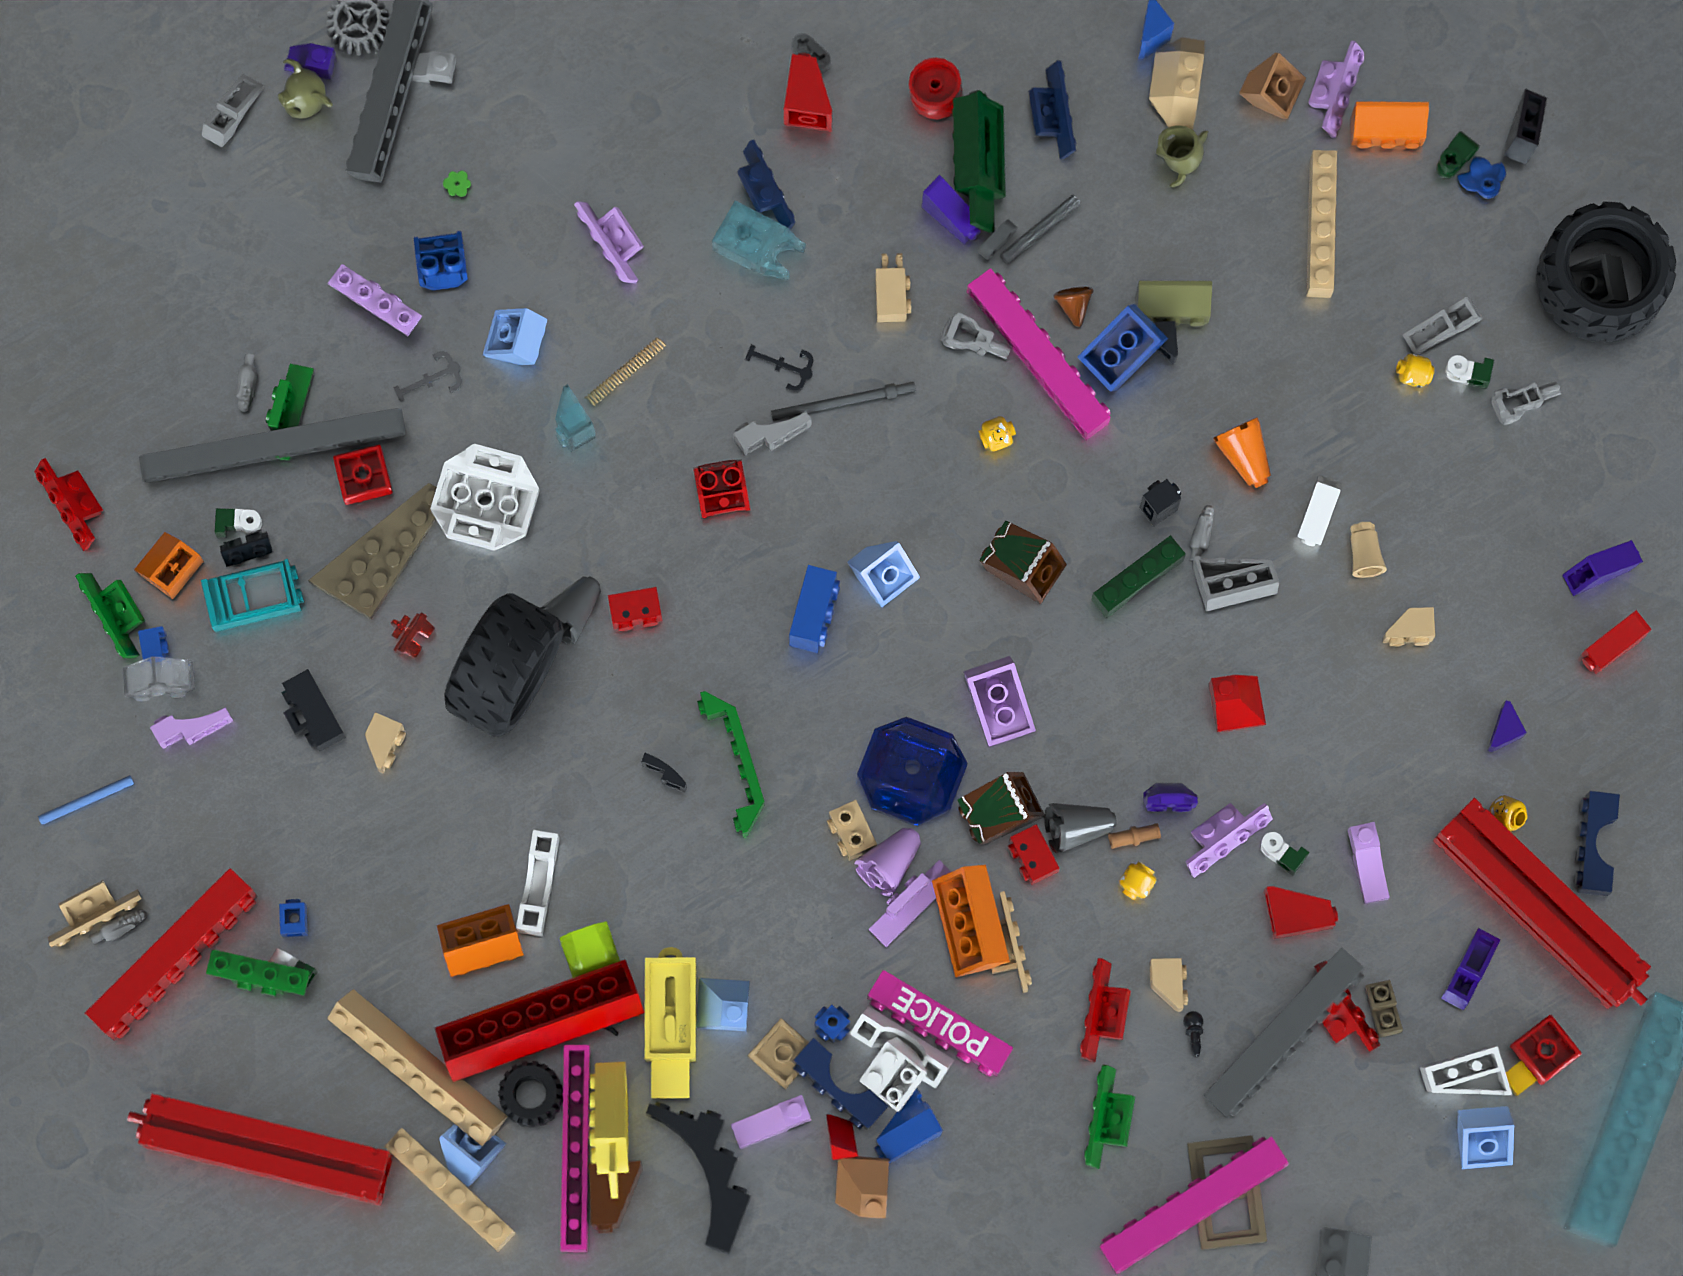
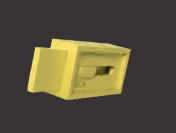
(670, 1022)
(609, 1120)

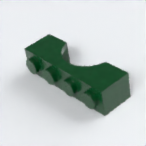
(1136, 576)

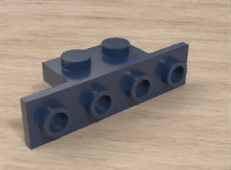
(1052, 111)
(762, 187)

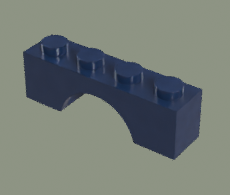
(1594, 874)
(815, 1063)

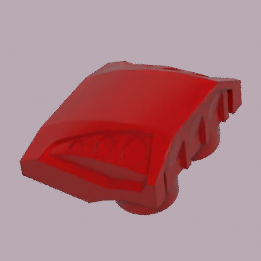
(721, 487)

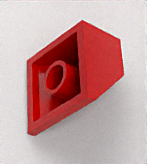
(1236, 702)

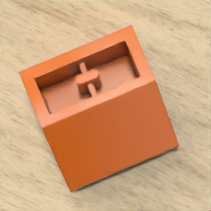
(169, 565)

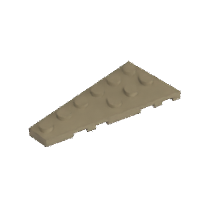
(375, 561)

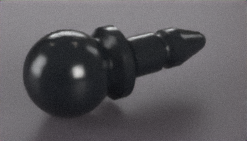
(1193, 1022)

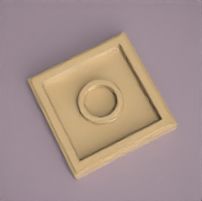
(777, 1051)

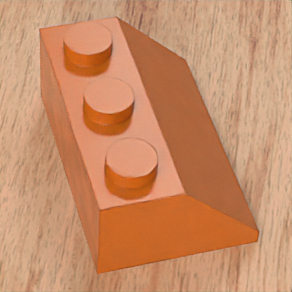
(1389, 124)
(479, 940)

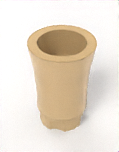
(1366, 551)

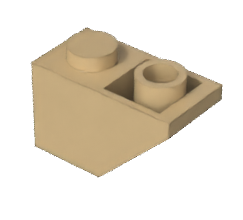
(1414, 626)
(383, 737)
(1167, 981)

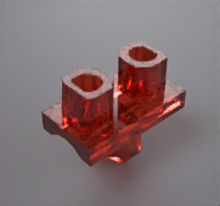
(417, 625)

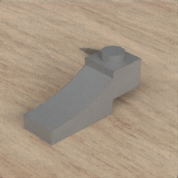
(434, 67)
(230, 110)
(1442, 325)
(751, 436)

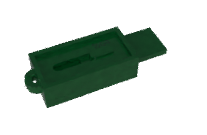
(979, 155)

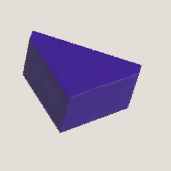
(1507, 728)

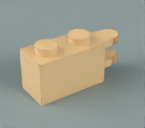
(891, 291)

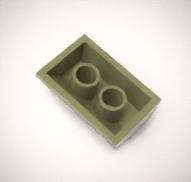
(1175, 301)

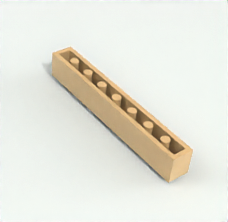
(416, 1067)

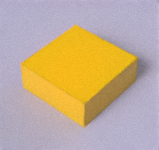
(1519, 1078)

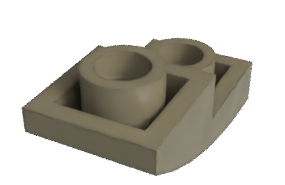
(1383, 1008)

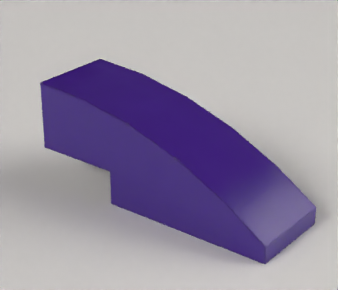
(1471, 969)

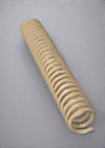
(624, 368)

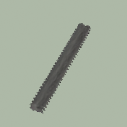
(1040, 228)

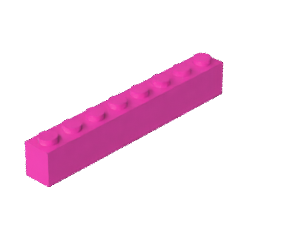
(1039, 354)
(575, 1148)
(1193, 1205)

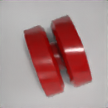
(934, 86)

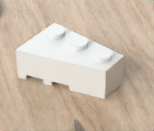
(1468, 1073)

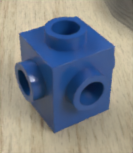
(829, 1032)

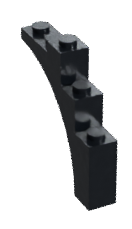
(727, 1203)

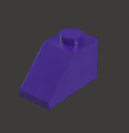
(313, 57)

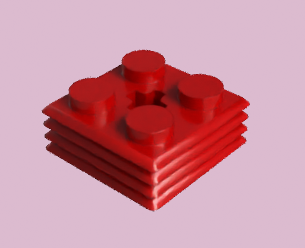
(373, 463)
(1562, 1050)

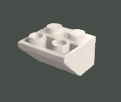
(894, 1073)

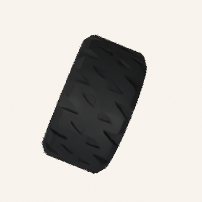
(1617, 225)
(503, 664)

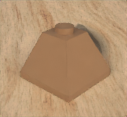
(1273, 86)
(863, 1186)

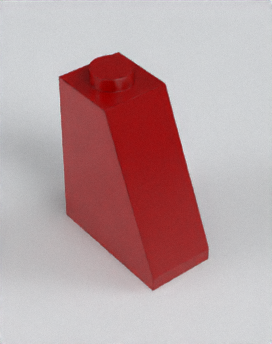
(1615, 642)
(1298, 913)

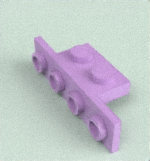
(1334, 87)
(614, 236)
(374, 299)
(1224, 833)
(908, 905)

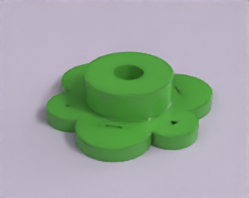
(462, 179)

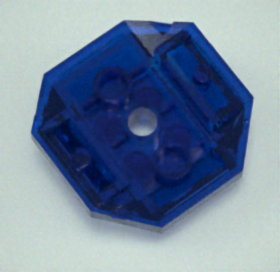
(905, 795)

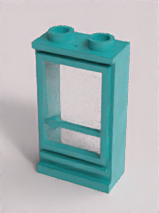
(252, 595)

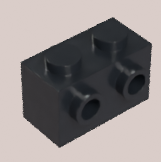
(1160, 501)

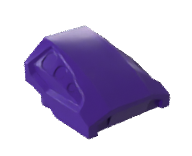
(1169, 795)

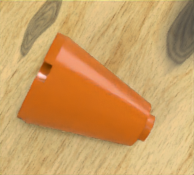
(1246, 452)

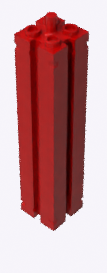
(1544, 905)
(263, 1148)

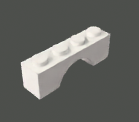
(538, 883)
(877, 1029)

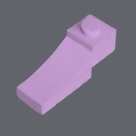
(169, 730)
(1368, 862)
(771, 1122)

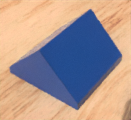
(1156, 30)

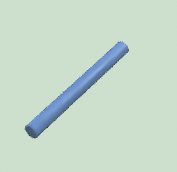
(86, 800)

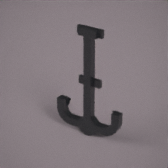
(805, 373)

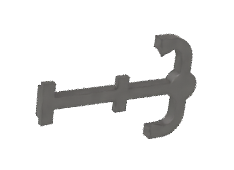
(453, 368)

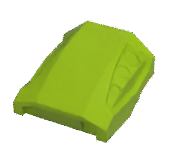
(589, 948)

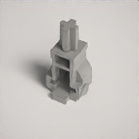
(982, 342)
(1531, 396)

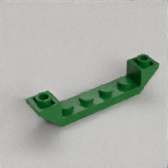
(716, 708)

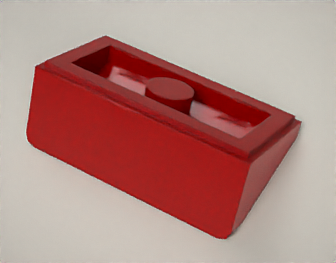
(841, 1137)

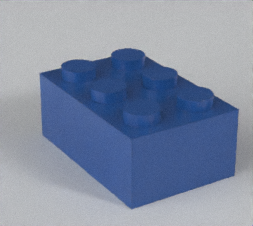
(1122, 347)
(814, 609)

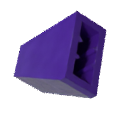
(949, 210)
(1602, 567)

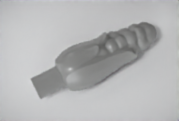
(246, 382)
(1201, 536)
(118, 926)

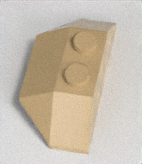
(1177, 81)

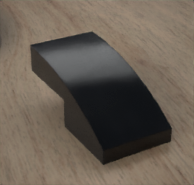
(670, 776)

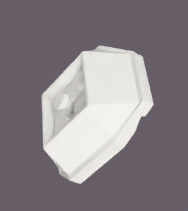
(482, 473)

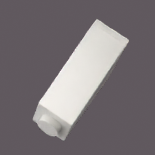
(1319, 511)

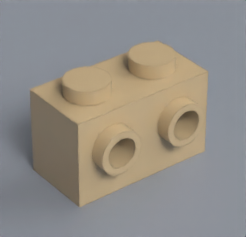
(852, 830)

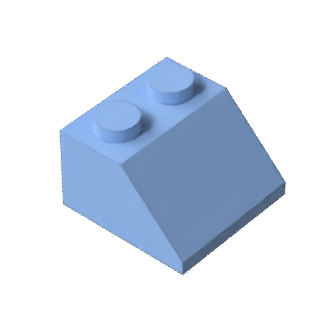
(515, 336)
(1485, 1137)

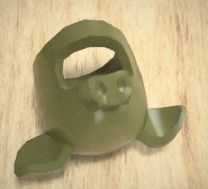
(303, 90)
(1182, 152)

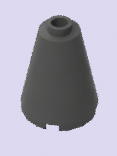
(574, 606)
(1076, 824)

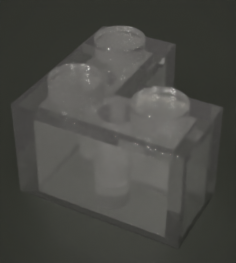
(158, 677)

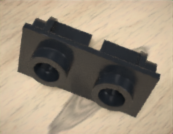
(235, 552)

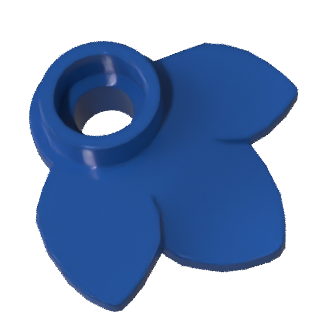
(1483, 174)

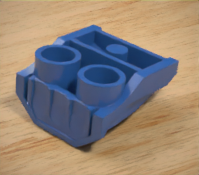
(440, 261)

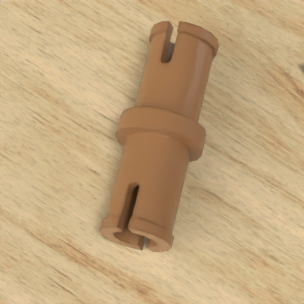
(1134, 836)

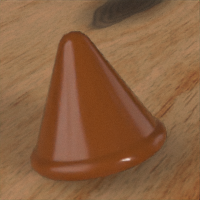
(1074, 302)

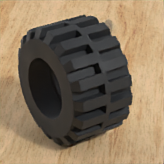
(520, 1074)

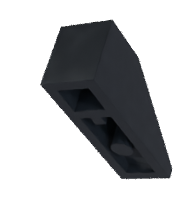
(1526, 127)

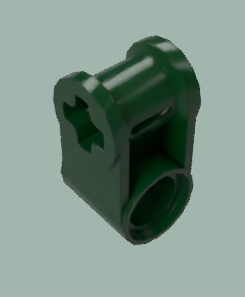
(1457, 153)

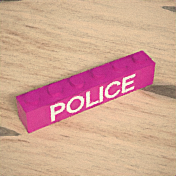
(940, 1023)

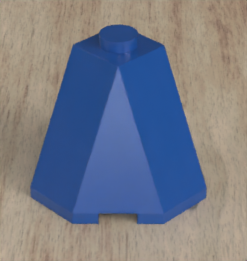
(908, 1129)

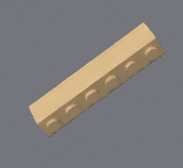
(1321, 223)
(450, 1189)

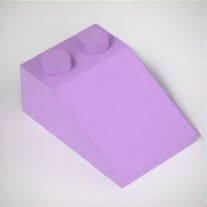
(999, 701)

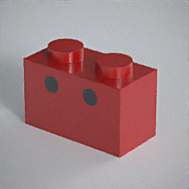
(635, 609)
(1033, 854)

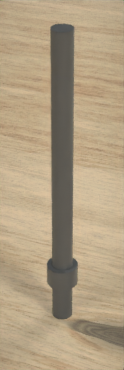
(889, 391)

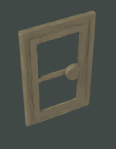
(1257, 1233)

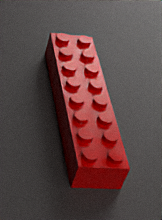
(172, 955)
(539, 1020)

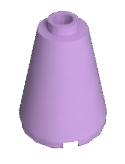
(889, 861)

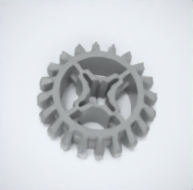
(344, 38)

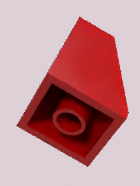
(806, 95)

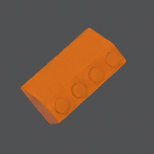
(970, 920)

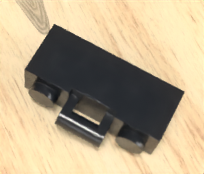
(320, 721)

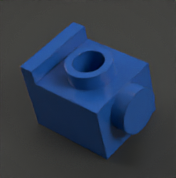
(152, 642)
(290, 929)

